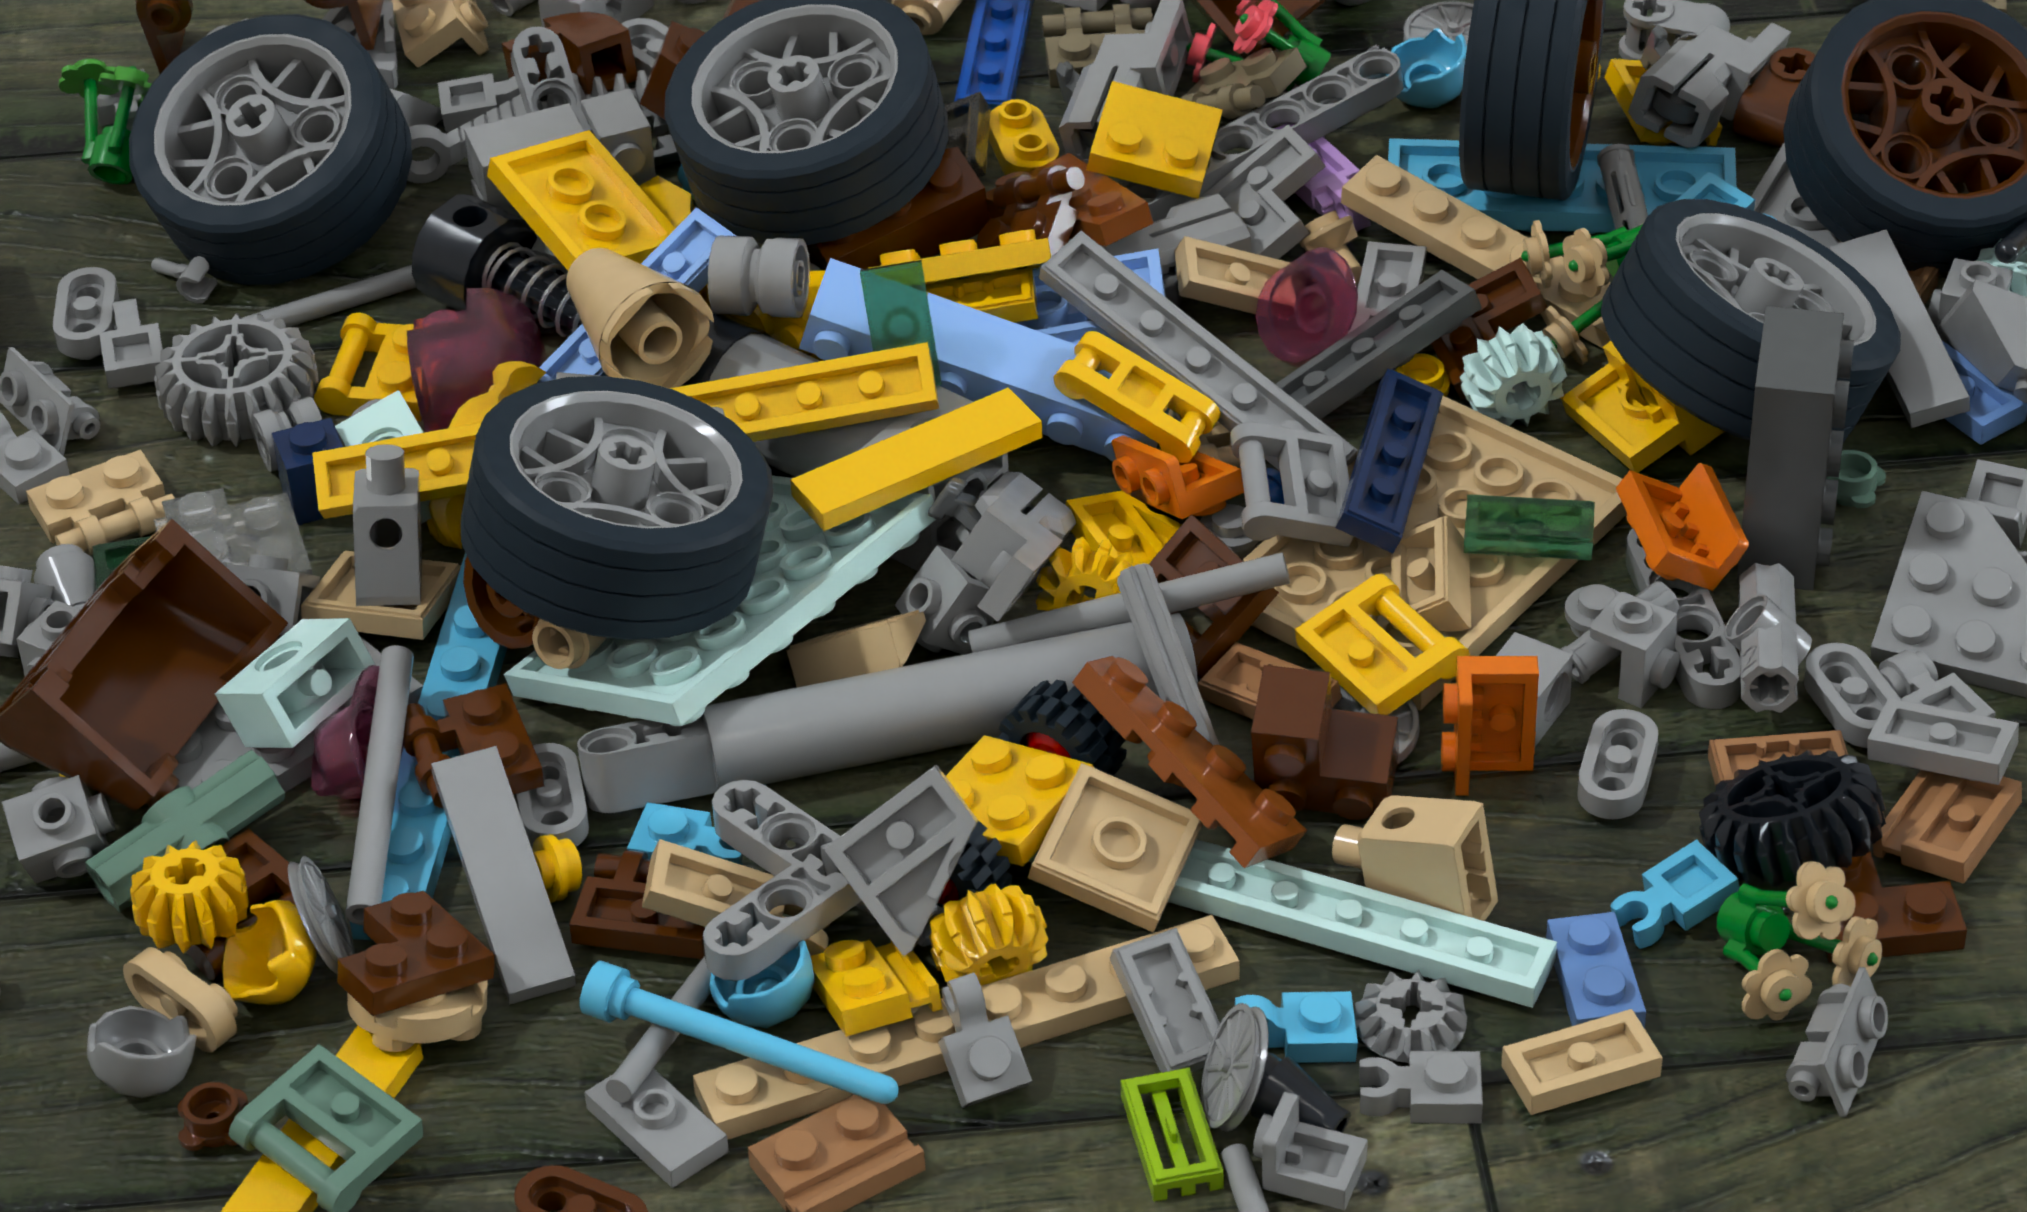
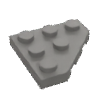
(1959, 597)

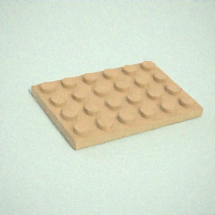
(1463, 458)

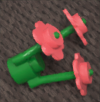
(1254, 26)

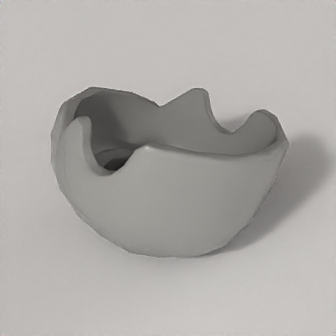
(140, 1051)

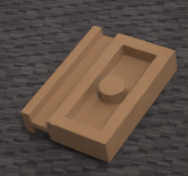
(1947, 823)
(836, 1157)

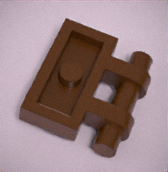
(1037, 205)
(473, 724)
(613, 914)

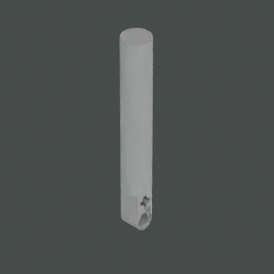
(840, 720)

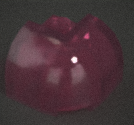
(459, 350)

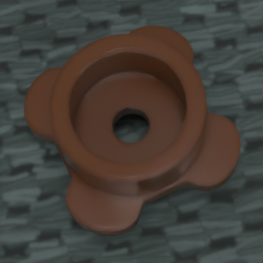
(209, 1114)

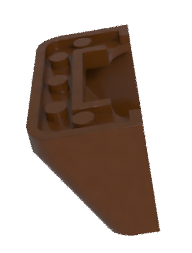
(139, 669)

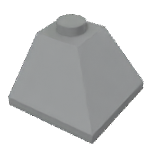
(1991, 333)

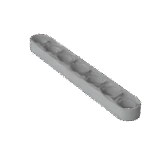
(1299, 107)

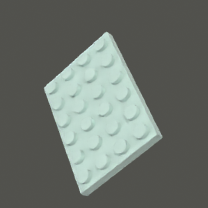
(794, 582)

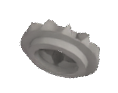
(1437, 1025)

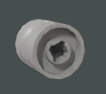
(752, 276)

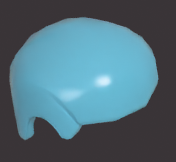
(1431, 69)
(771, 994)

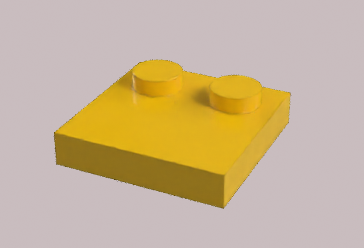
(1154, 140)

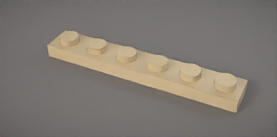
(1458, 234)

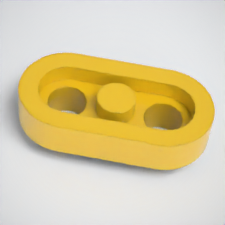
(1021, 137)

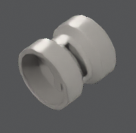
(269, 421)

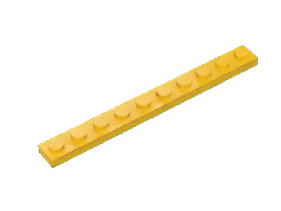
(759, 403)

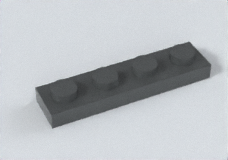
(1381, 343)

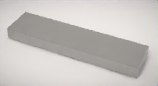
(1923, 370)
(503, 875)

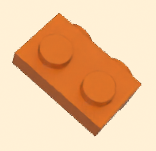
(1172, 486)
(1686, 528)
(1491, 716)

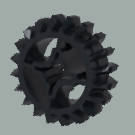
(1793, 814)

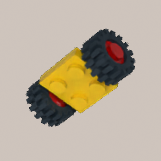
(1022, 780)

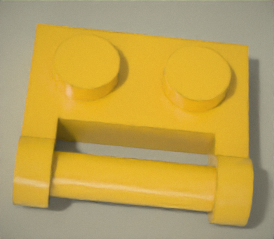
(388, 373)
(1370, 660)

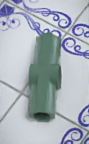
(203, 814)

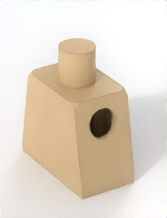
(1424, 853)

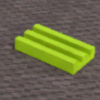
(1182, 1174)

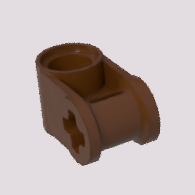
(1766, 102)

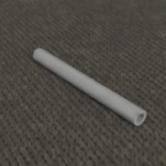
(1111, 610)
(380, 782)

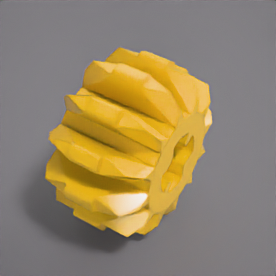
(1070, 573)
(189, 896)
(989, 934)

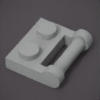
(1311, 479)

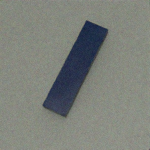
(1389, 461)

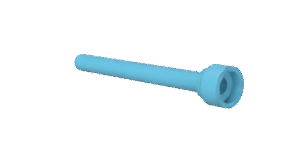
(613, 994)

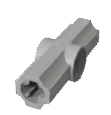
(1768, 638)

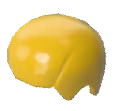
(270, 957)

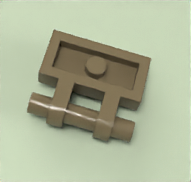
(1074, 34)
(1246, 83)

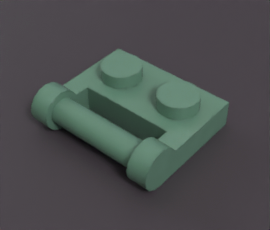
(339, 1111)

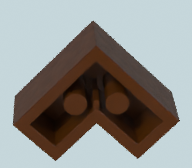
(1319, 753)

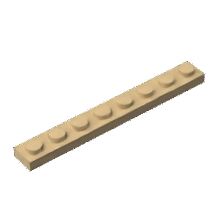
(1038, 1003)

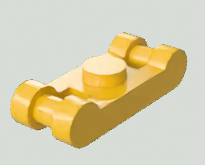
(1138, 394)

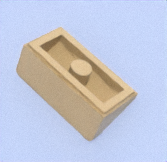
(1435, 574)
(856, 650)

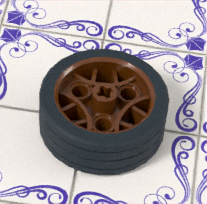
(1529, 94)
(1898, 173)

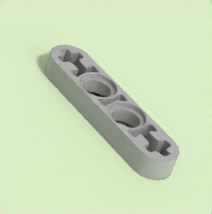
(1695, 613)

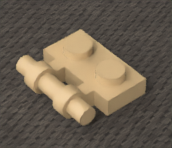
(100, 502)

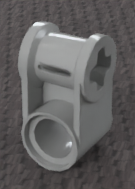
(1678, 17)

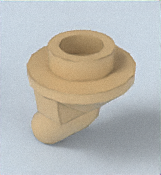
(1333, 233)

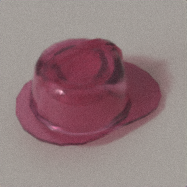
(1307, 305)
(343, 743)

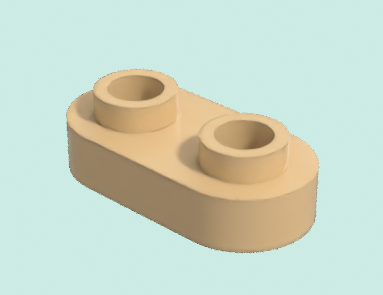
(166, 985)

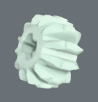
(1513, 375)

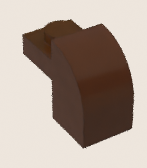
(593, 47)

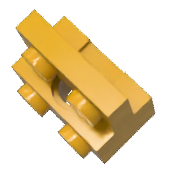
(1633, 416)

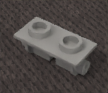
(45, 402)
(1839, 1044)

